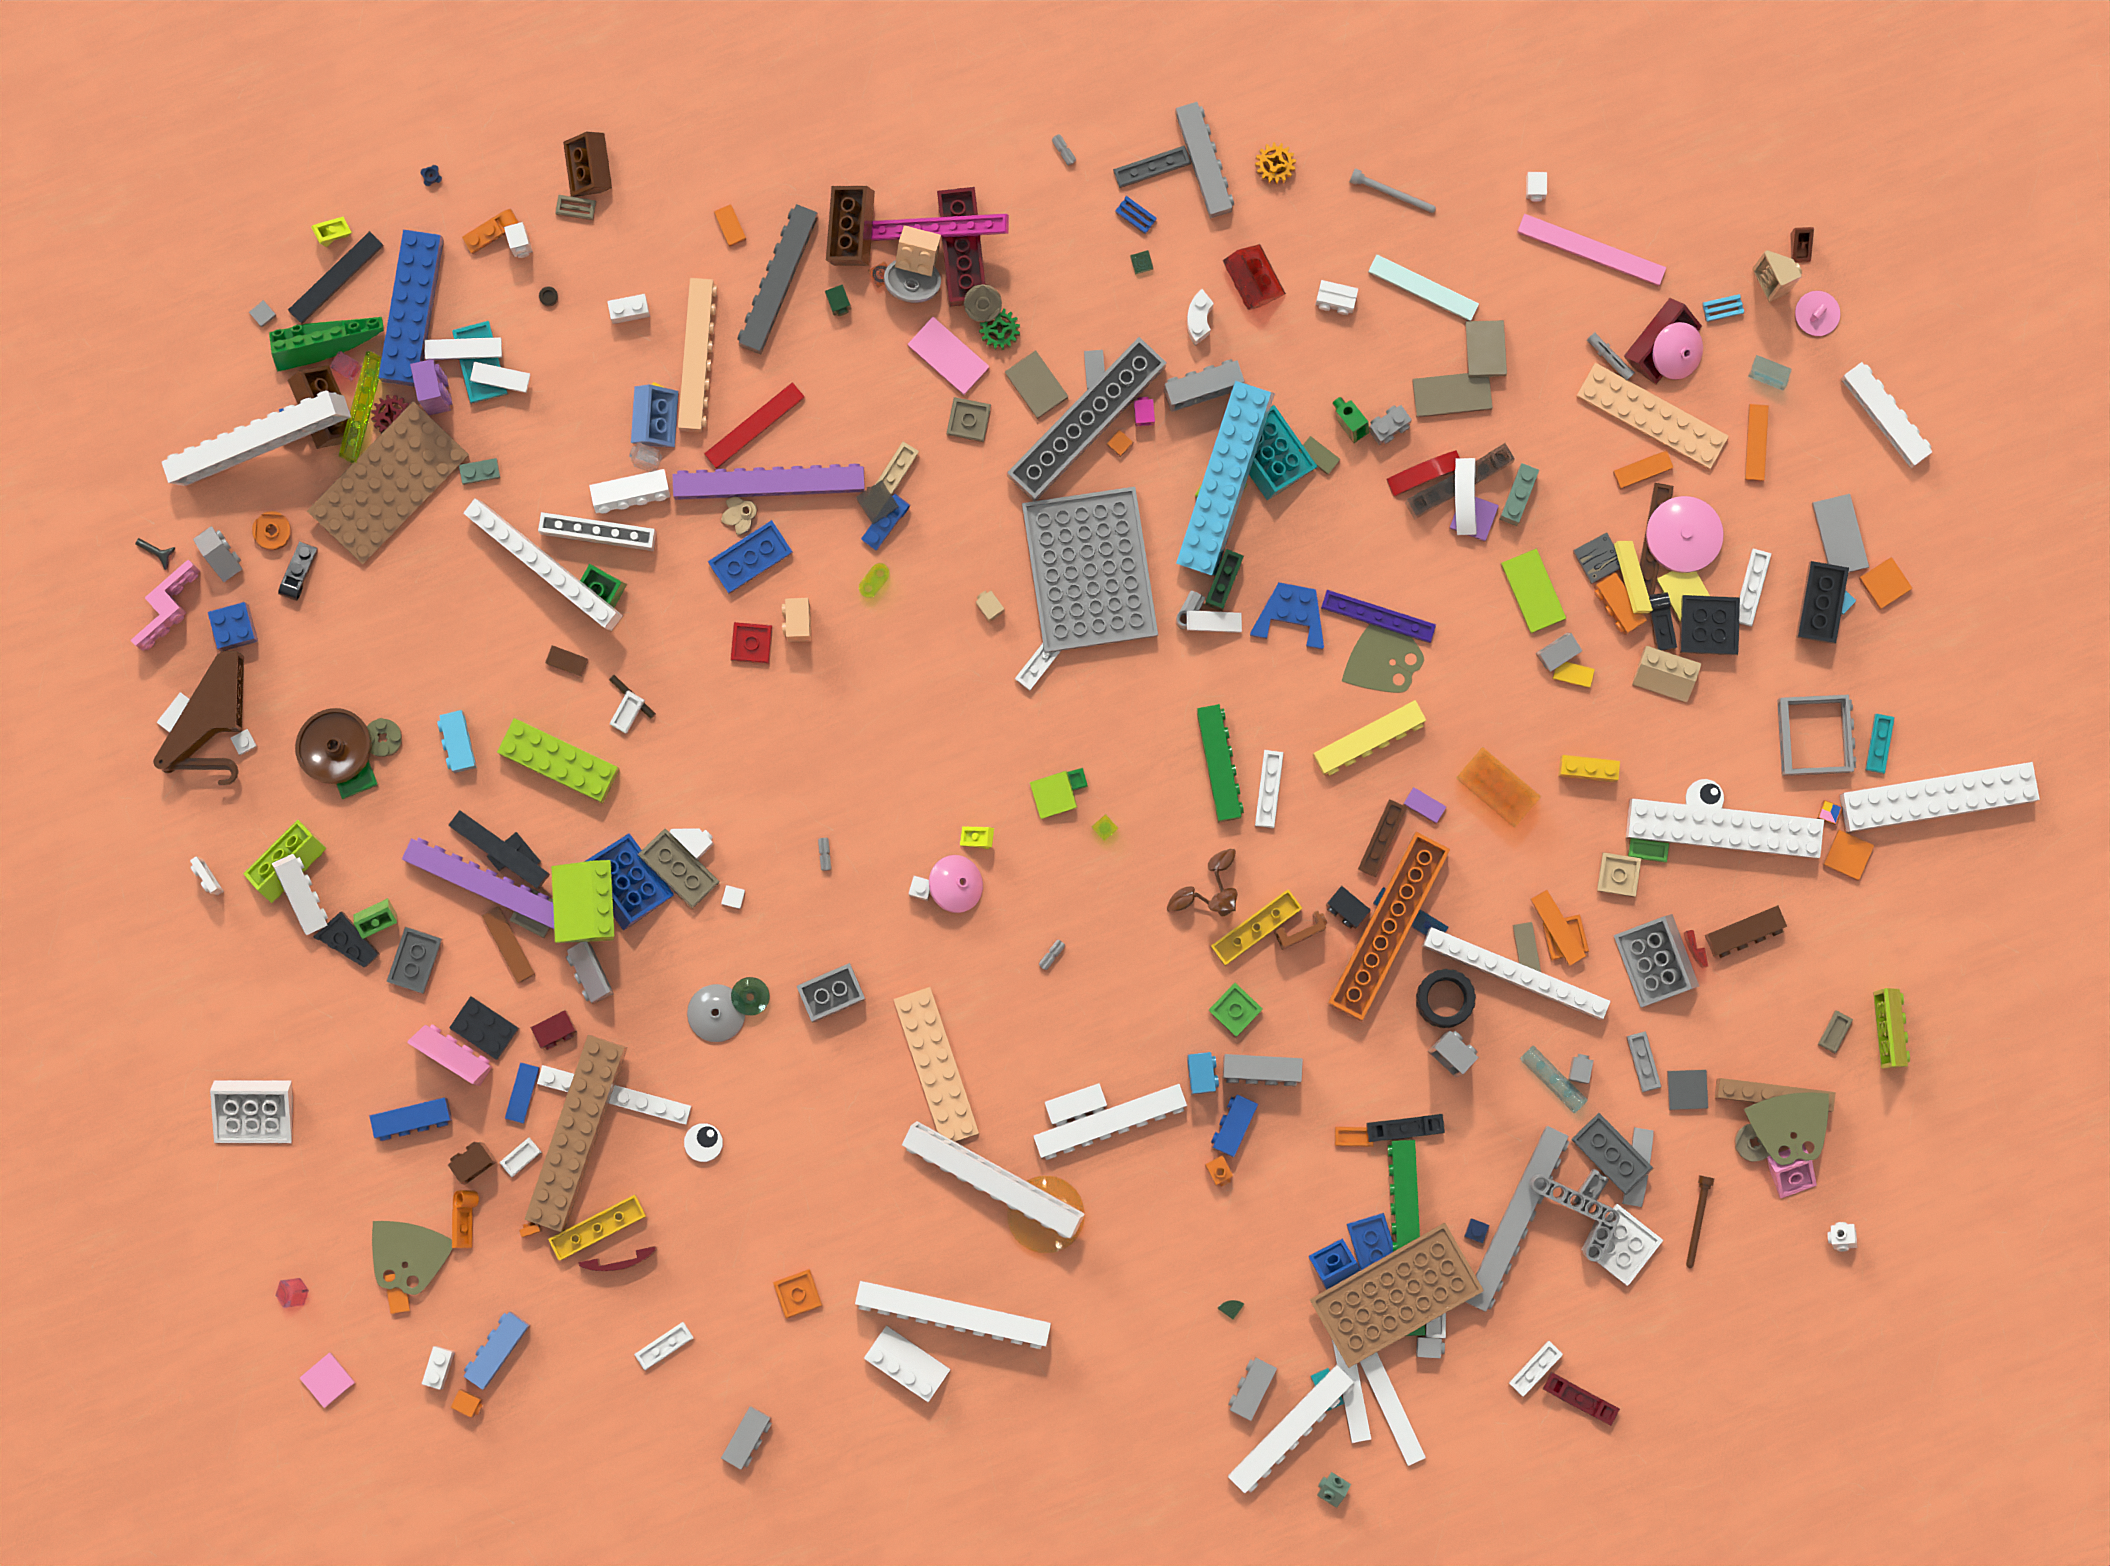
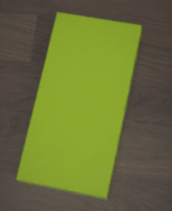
(1533, 590)

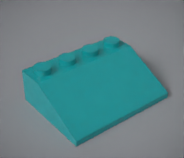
(1278, 457)

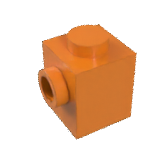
(1219, 1171)

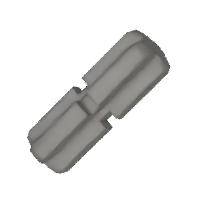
(1061, 146)
(824, 850)
(1049, 958)

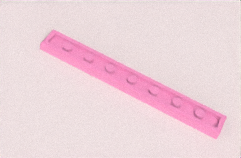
(1591, 250)

